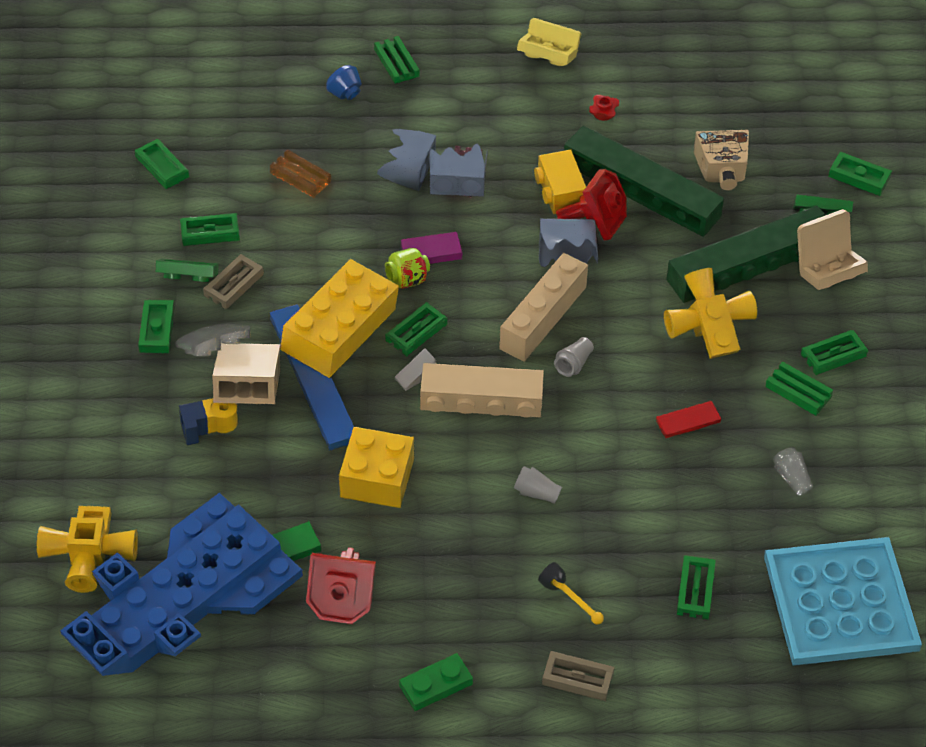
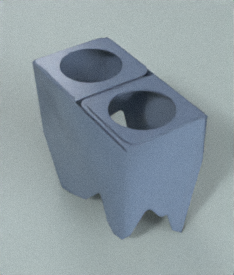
(412, 159)
(458, 173)
(569, 236)

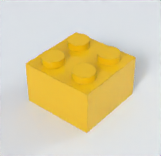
(376, 467)

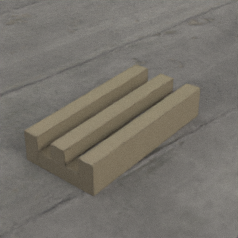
(237, 284)
(577, 681)

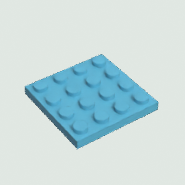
(841, 601)

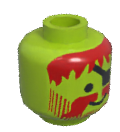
(407, 268)

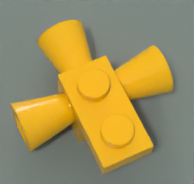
(711, 315)
(87, 545)

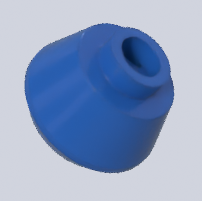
(344, 82)

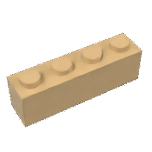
(543, 307)
(481, 390)

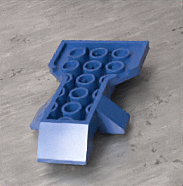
(159, 609)

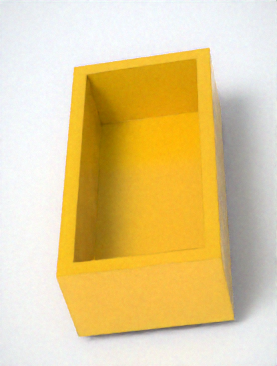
(339, 318)

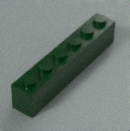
(647, 181)
(743, 254)

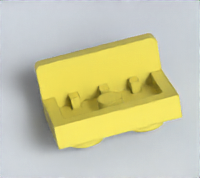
(550, 42)

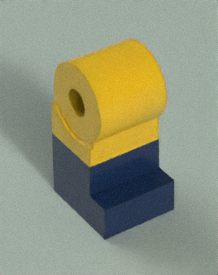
(206, 418)

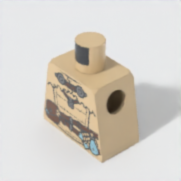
(722, 156)

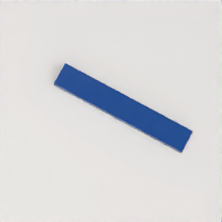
(319, 391)

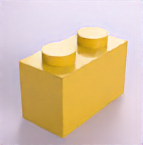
(560, 179)

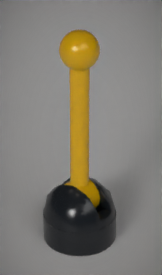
(554, 578)

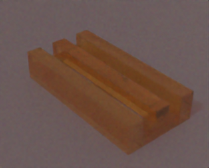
(303, 170)

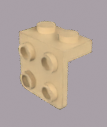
(827, 251)

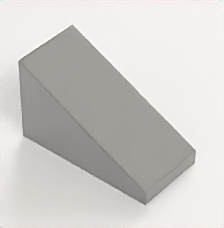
(412, 373)

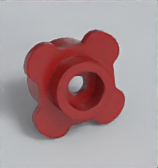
(604, 107)

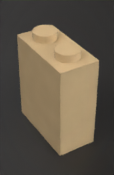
(246, 373)

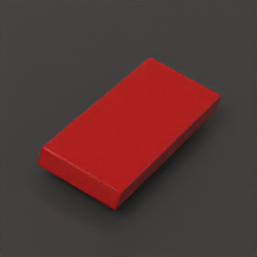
(688, 419)

